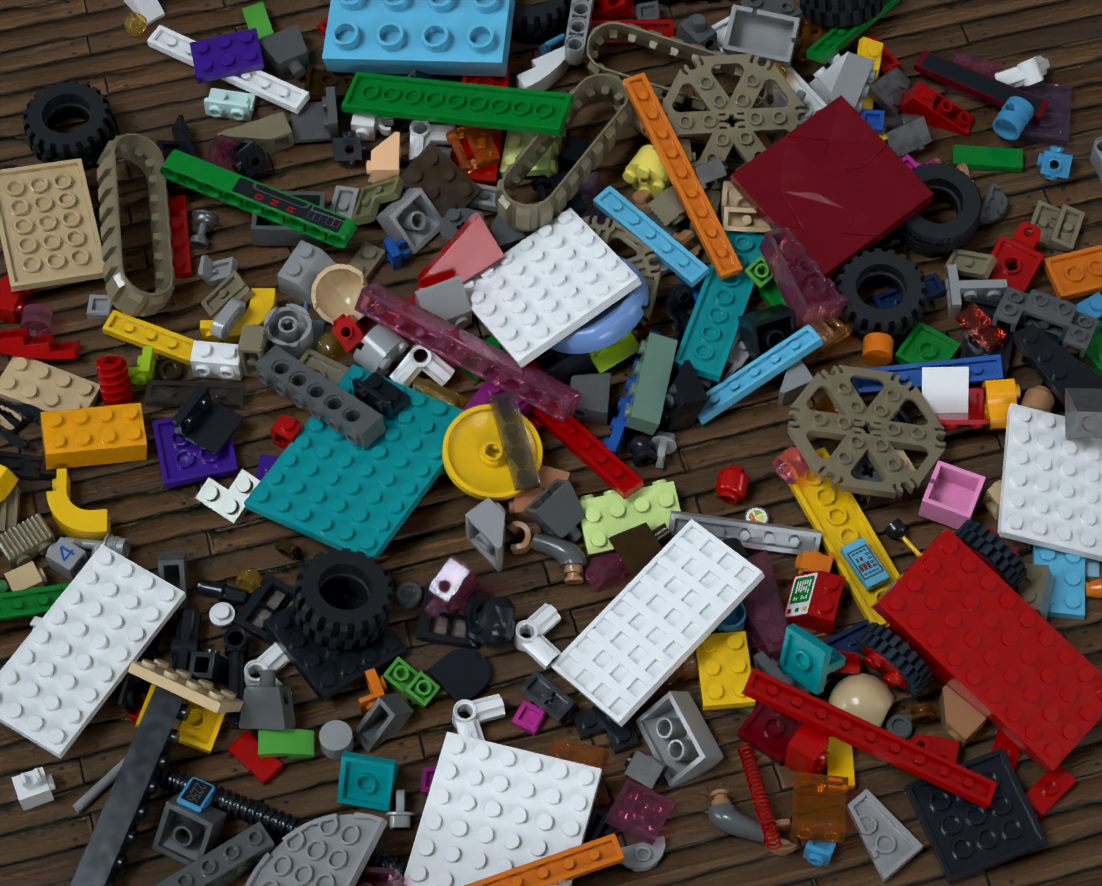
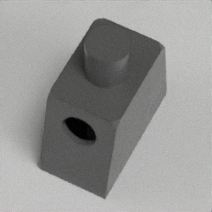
(697, 31)
(286, 52)
(595, 397)
(557, 511)
(267, 704)

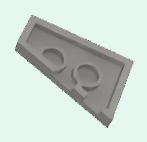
(882, 834)

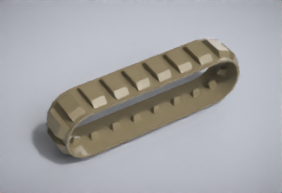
(673, 46)
(535, 216)
(119, 289)

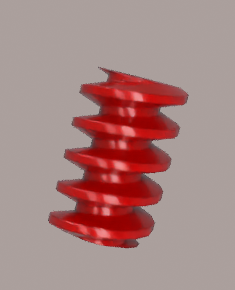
(114, 380)

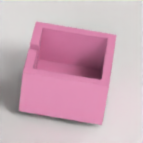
(951, 495)

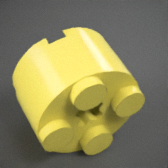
(647, 172)

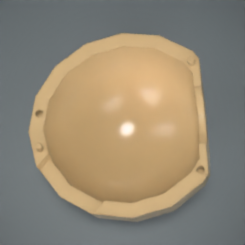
(337, 291)
(863, 697)

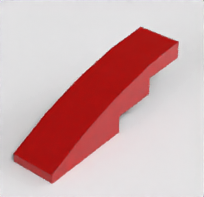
(21, 344)

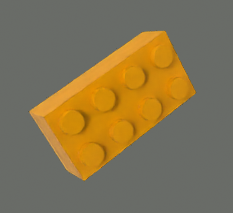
(93, 436)

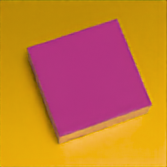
(529, 718)

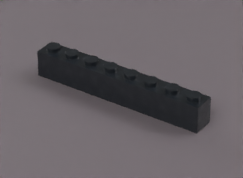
(132, 790)

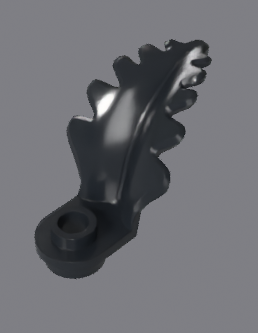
(677, 308)

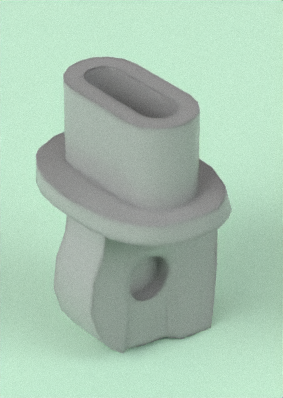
(663, 444)
(400, 818)

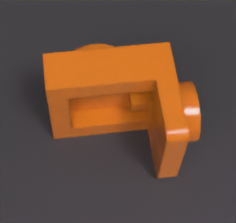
(376, 687)

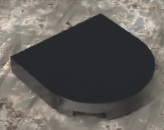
(462, 674)

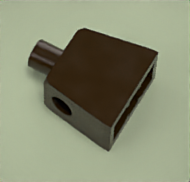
(639, 545)

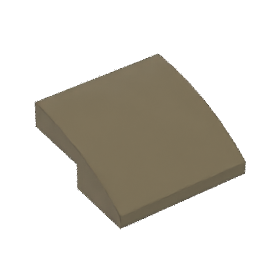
(1057, 225)

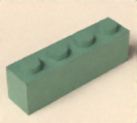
(650, 384)

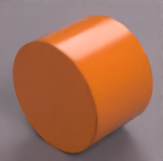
(877, 349)

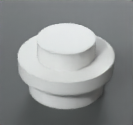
(222, 614)

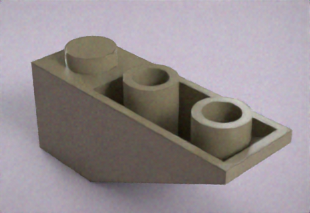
(270, 133)

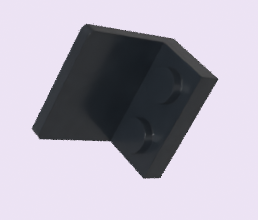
(205, 421)

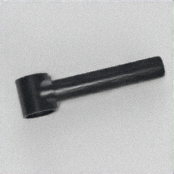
(235, 667)

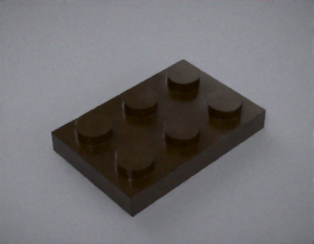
(441, 180)

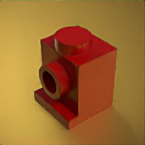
(356, 335)
(287, 428)

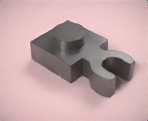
(646, 10)

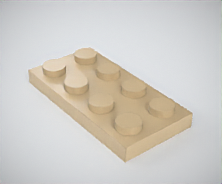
(46, 386)
(182, 684)

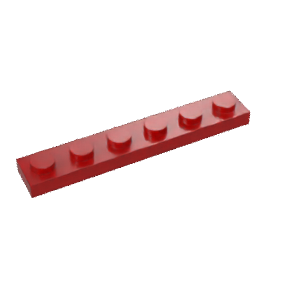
(592, 453)

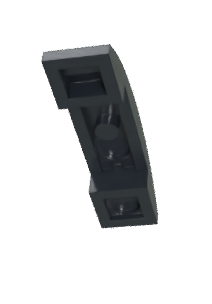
(27, 466)

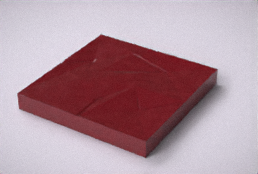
(832, 186)

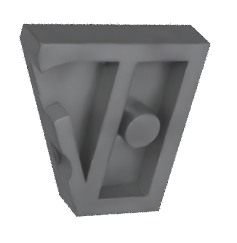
(889, 91)

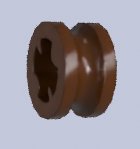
(922, 713)

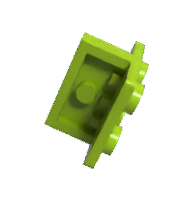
(615, 353)

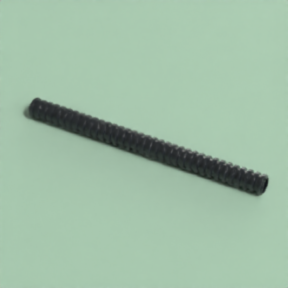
(256, 812)

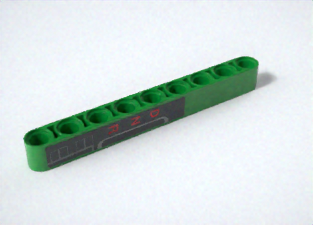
(258, 199)

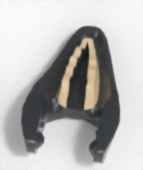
(14, 417)

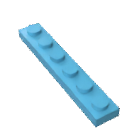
(665, 247)
(760, 372)

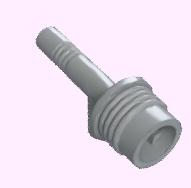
(115, 543)

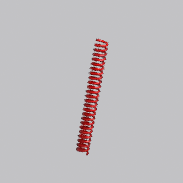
(763, 828)

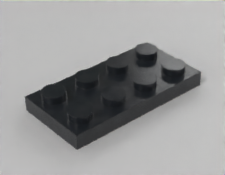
(972, 348)

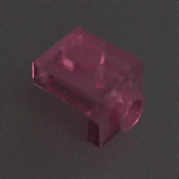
(217, 152)
(605, 569)

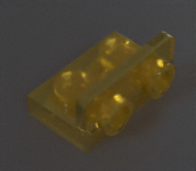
(439, 392)

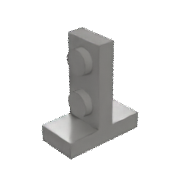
(964, 290)

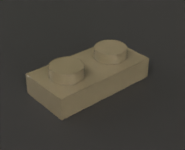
(368, 259)
(972, 263)

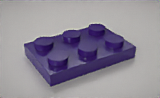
(227, 55)

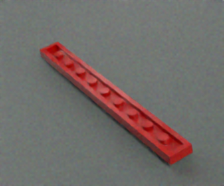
(869, 738)

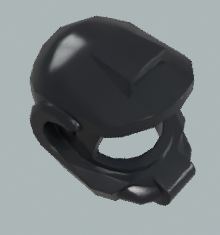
(492, 625)

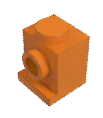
(813, 561)

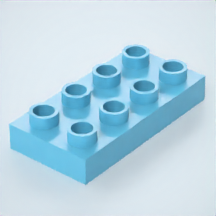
(419, 35)

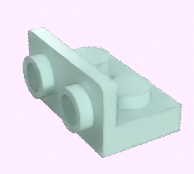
(230, 104)

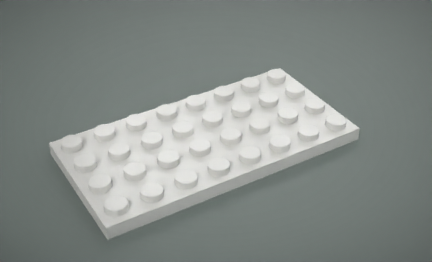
(657, 622)
(83, 649)

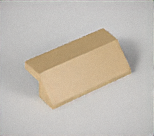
(738, 213)

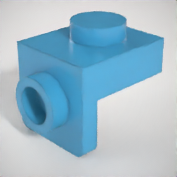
(819, 852)

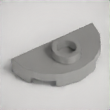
(643, 855)

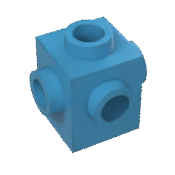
(1063, 166)

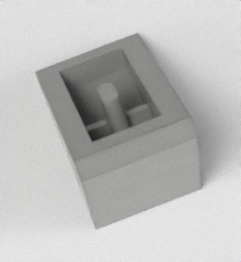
(794, 382)

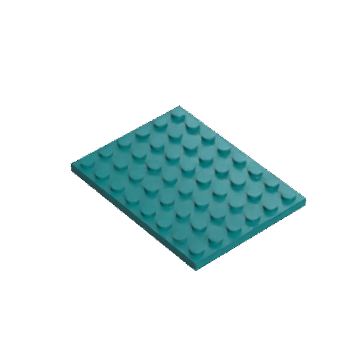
(351, 492)

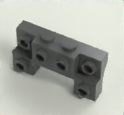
(1048, 314)

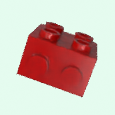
(974, 418)

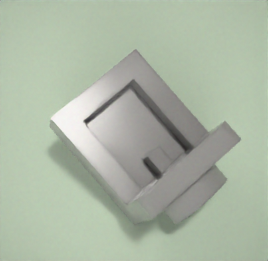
(216, 271)

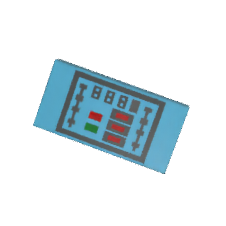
(864, 564)

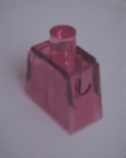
(451, 587)

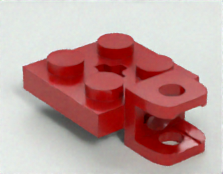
(1022, 252)

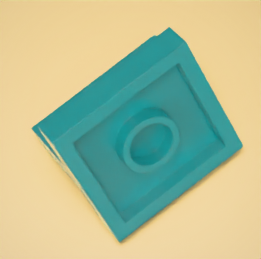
(808, 659)
(366, 781)

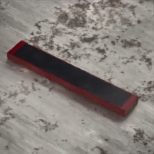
(975, 82)

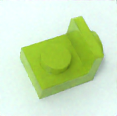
(145, 367)

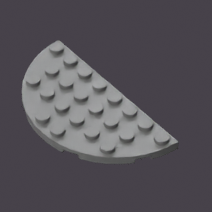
(321, 852)

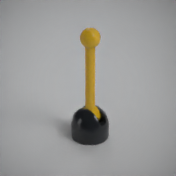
(896, 530)

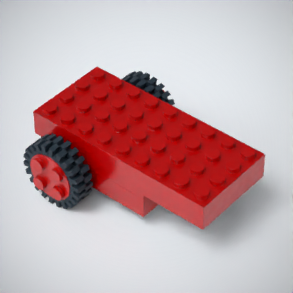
(971, 631)

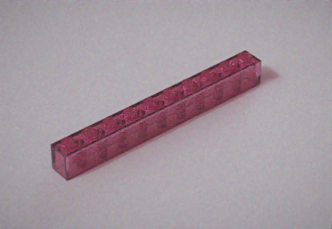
(468, 351)

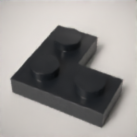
(595, 722)

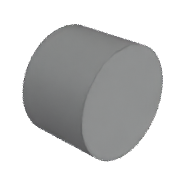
(335, 738)

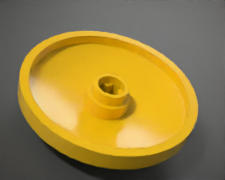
(476, 456)

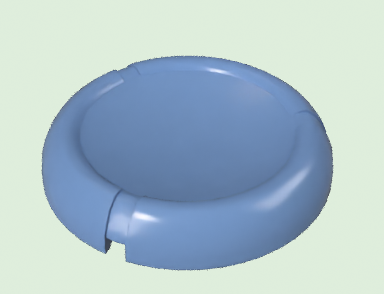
(609, 324)

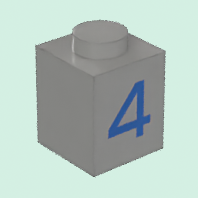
(66, 558)

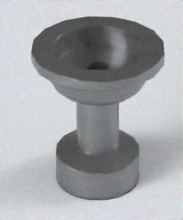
(204, 220)

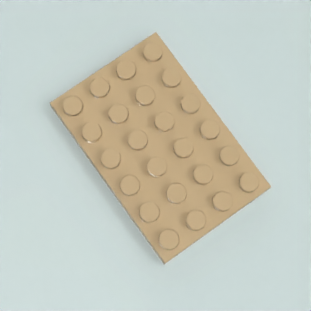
(48, 226)

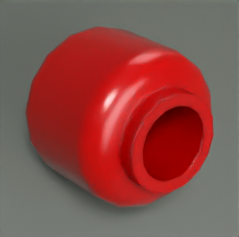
(732, 484)

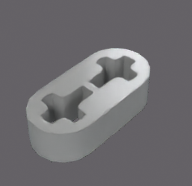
(228, 318)

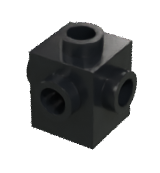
(349, 156)
(247, 158)

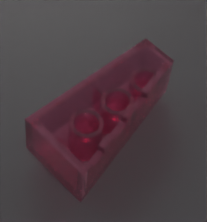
(799, 278)
(764, 610)

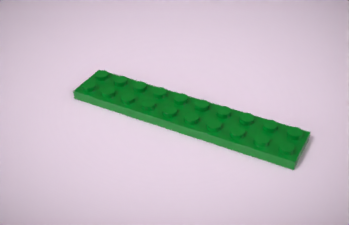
(458, 103)

